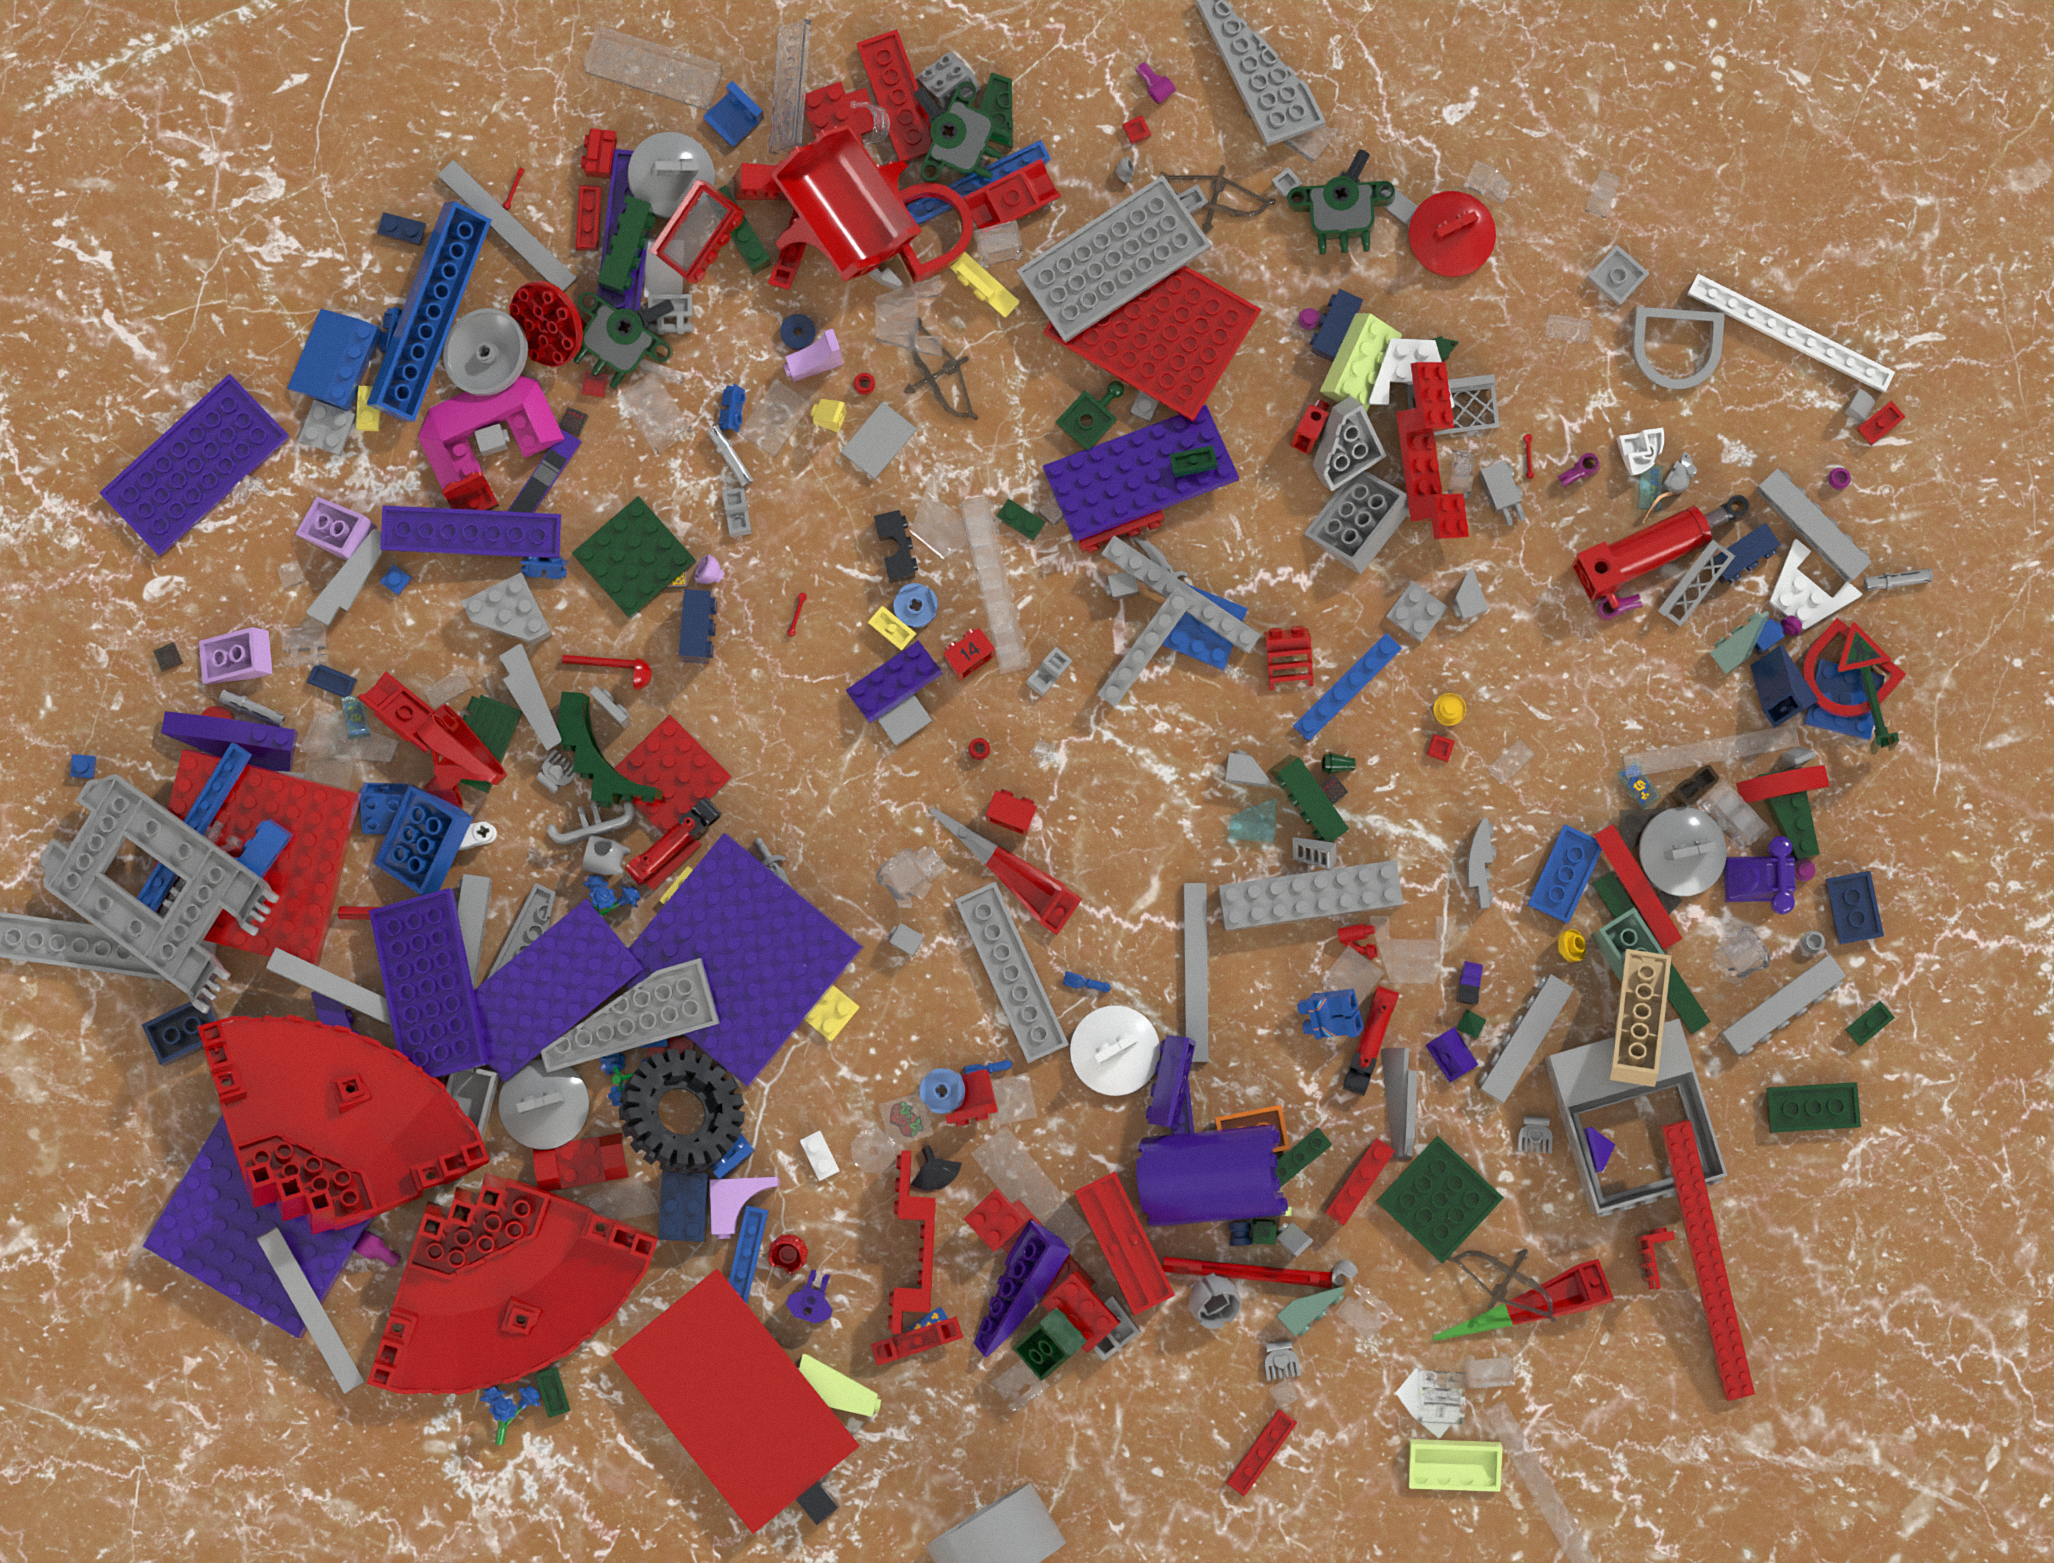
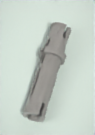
(728, 453)
(1889, 580)
(247, 706)

